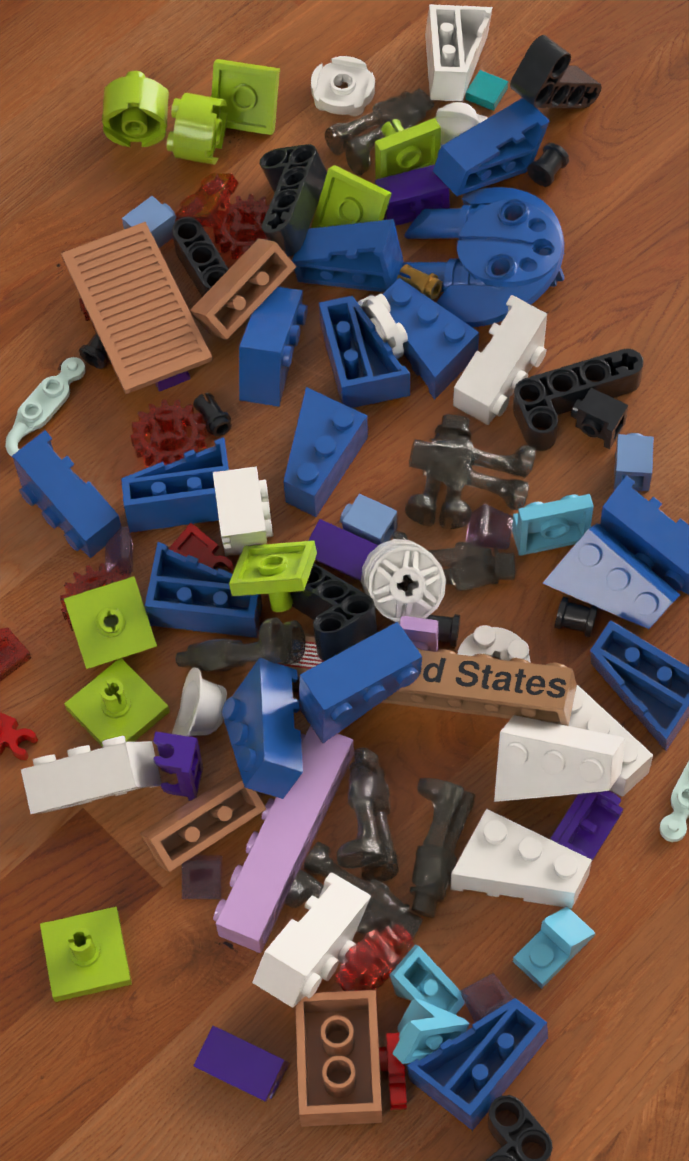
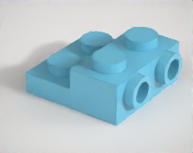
(552, 524)

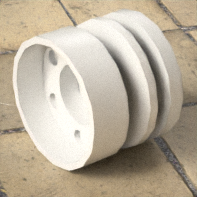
(386, 568)

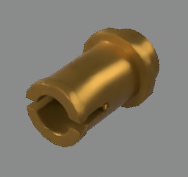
(426, 284)

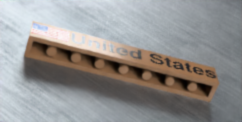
(478, 685)

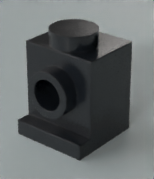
(600, 416)

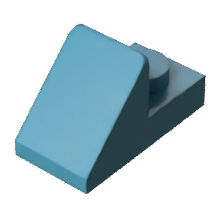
(553, 946)
(423, 980)
(425, 1029)

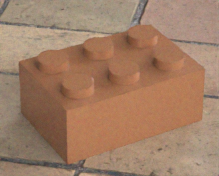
(338, 1059)

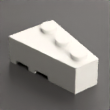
(454, 47)
(506, 360)
(242, 509)
(636, 758)
(554, 760)
(89, 774)
(519, 864)
(314, 945)

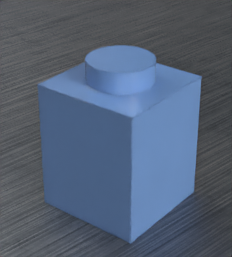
(158, 217)
(634, 459)
(369, 520)

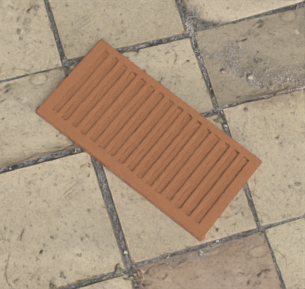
(136, 307)

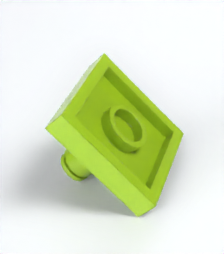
(249, 95)
(407, 148)
(349, 200)
(274, 571)
(110, 622)
(117, 705)
(85, 954)

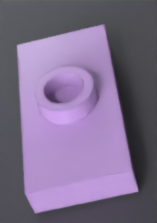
(421, 632)

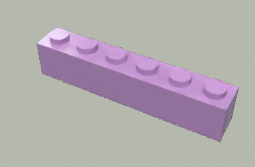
(282, 844)

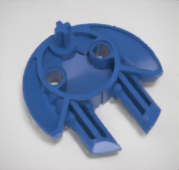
(504, 249)

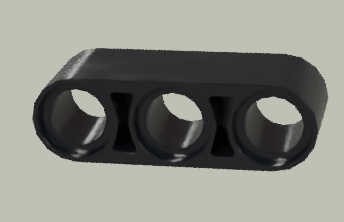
(197, 254)

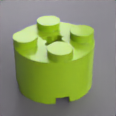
(135, 110)
(197, 128)

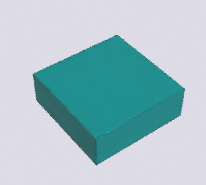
(486, 90)

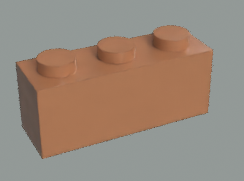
(242, 288)
(202, 822)

